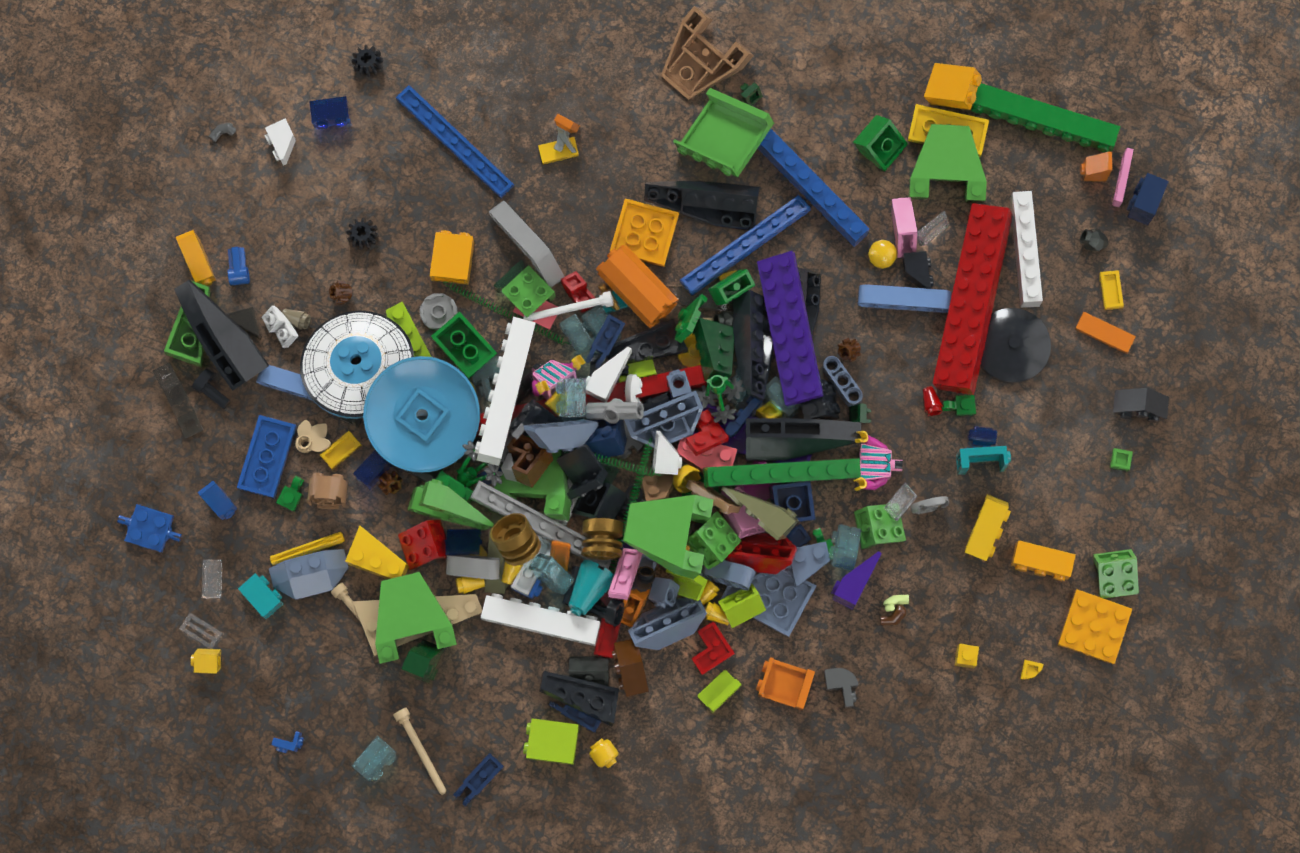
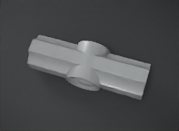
(614, 410)

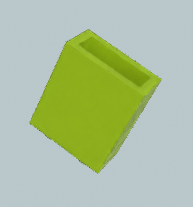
(551, 741)

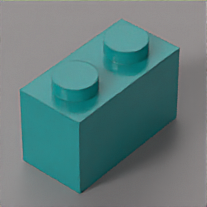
(261, 596)

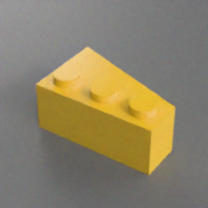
(987, 528)
(374, 557)

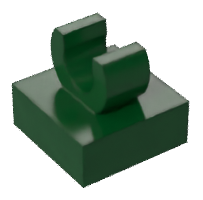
(751, 93)
(858, 413)

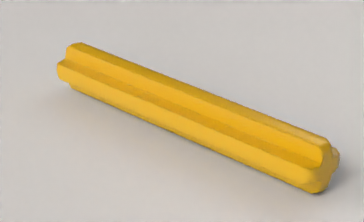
(308, 548)

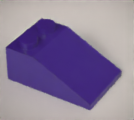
(851, 586)

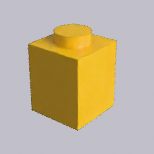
(966, 656)
(206, 660)

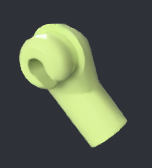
(895, 600)

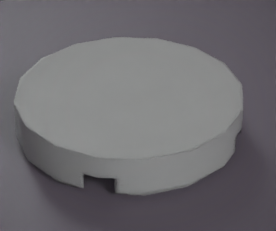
(437, 310)
(929, 505)

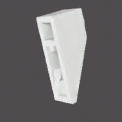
(605, 378)

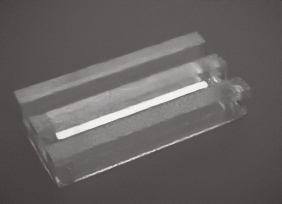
(214, 639)

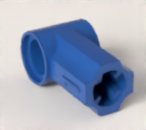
(237, 272)

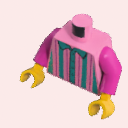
(548, 375)
(875, 463)

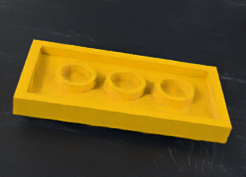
(925, 116)

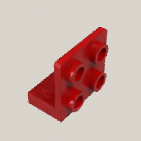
(423, 543)

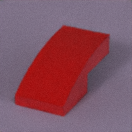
(576, 288)

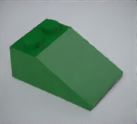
(463, 345)

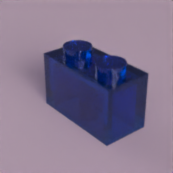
(330, 112)
(371, 469)

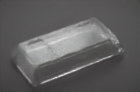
(933, 229)
(900, 502)
(211, 578)

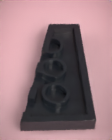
(651, 343)
(585, 696)

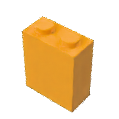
(952, 86)
(452, 257)

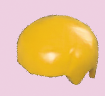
(882, 254)
(684, 474)

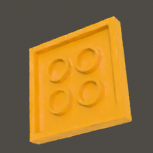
(645, 231)
(1095, 626)

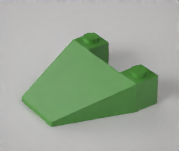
(949, 156)
(551, 486)
(444, 504)
(662, 530)
(407, 610)

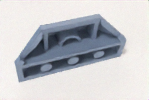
(674, 419)
(561, 434)
(309, 573)
(666, 626)

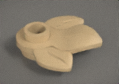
(314, 435)

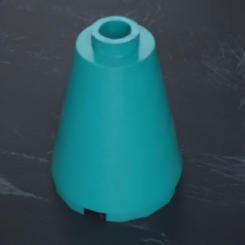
(589, 587)

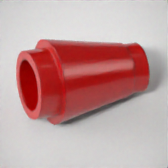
(932, 403)

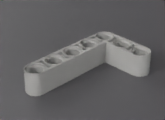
(528, 242)

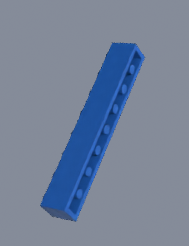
(813, 188)

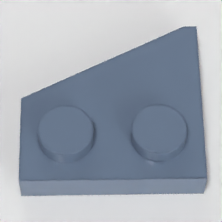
(808, 561)

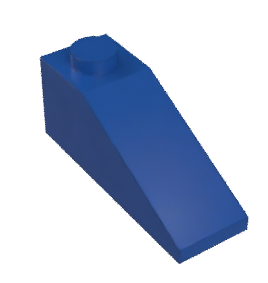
(218, 500)

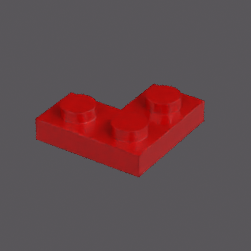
(709, 434)
(717, 649)

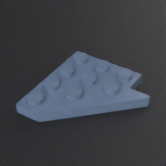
(781, 599)

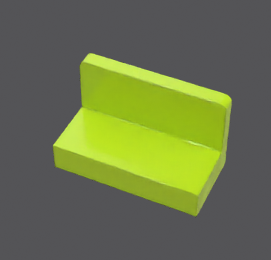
(641, 369)
(689, 587)
(742, 606)
(719, 691)

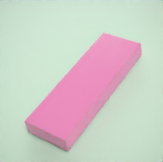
(1122, 177)
(625, 574)

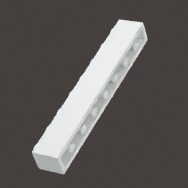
(505, 392)

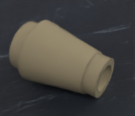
(297, 318)

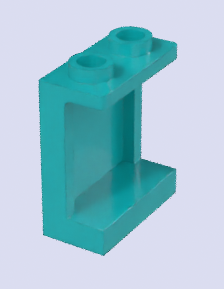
(982, 454)

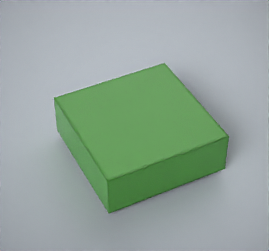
(1121, 459)

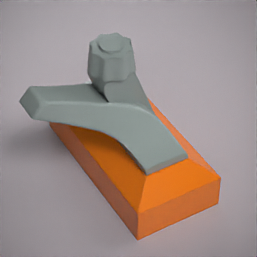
(564, 129)

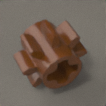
(340, 292)
(849, 349)
(390, 482)

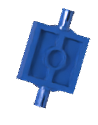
(149, 528)

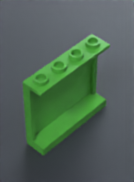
(725, 133)

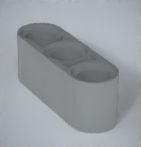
(473, 566)

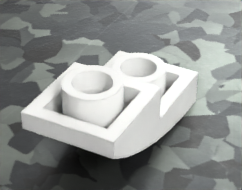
(278, 323)
(632, 388)

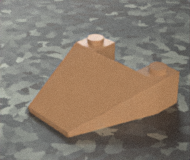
(695, 62)

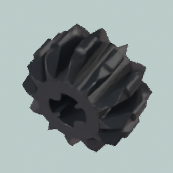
(360, 61)
(362, 226)

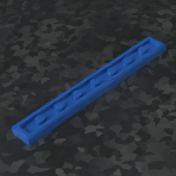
(455, 141)
(745, 245)

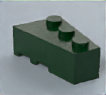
(715, 347)
(422, 661)

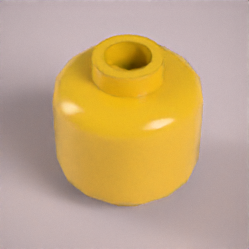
(603, 753)

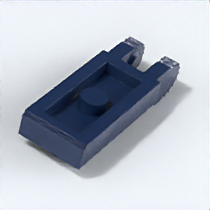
(605, 339)
(734, 427)
(577, 716)
(480, 778)

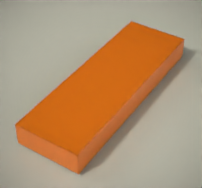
(1105, 332)

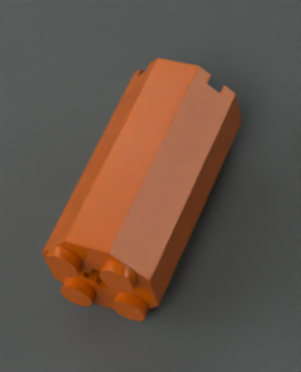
(637, 285)

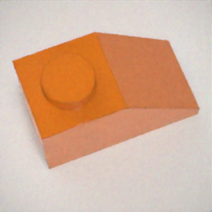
(1097, 167)
(634, 606)

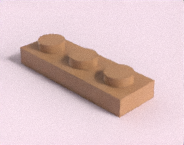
(725, 504)

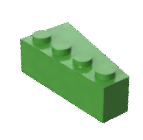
(183, 341)

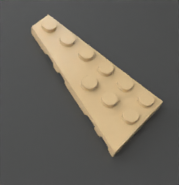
(455, 606)

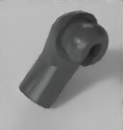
(221, 129)

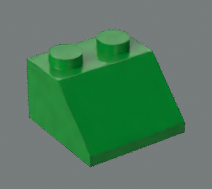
(880, 142)

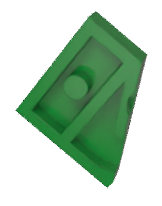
(688, 318)

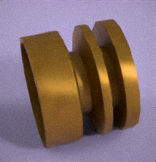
(602, 535)
(515, 539)

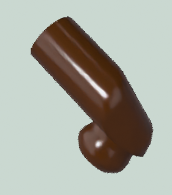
(895, 618)

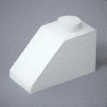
(665, 457)

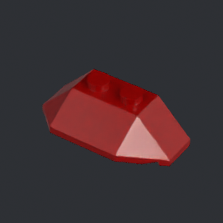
(763, 553)

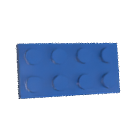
(266, 456)

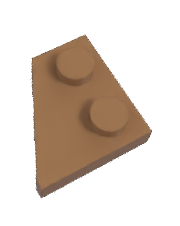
(657, 486)

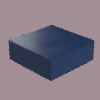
(799, 536)

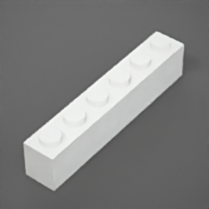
(1026, 249)
(540, 620)

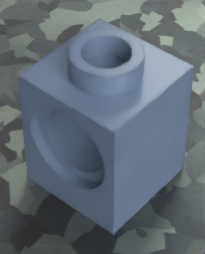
(674, 376)
(663, 592)

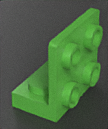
(528, 291)
(878, 526)
(713, 540)
(1117, 573)

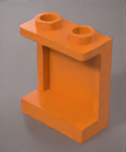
(785, 683)

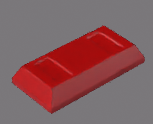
(606, 638)

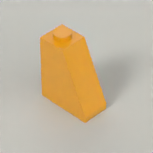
(196, 258)

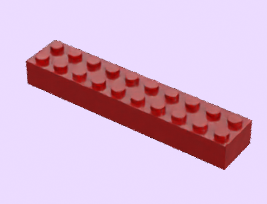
(972, 299)

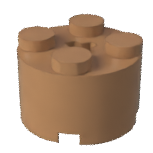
(327, 491)

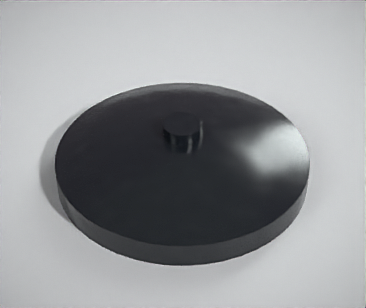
(1015, 346)

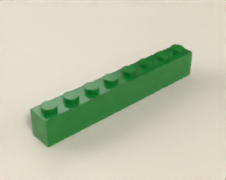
(1046, 118)
(781, 472)

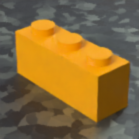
(1043, 560)

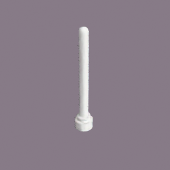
(604, 300)

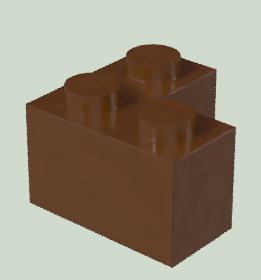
(529, 460)
(630, 668)

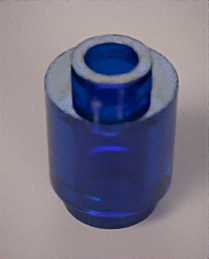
(982, 436)

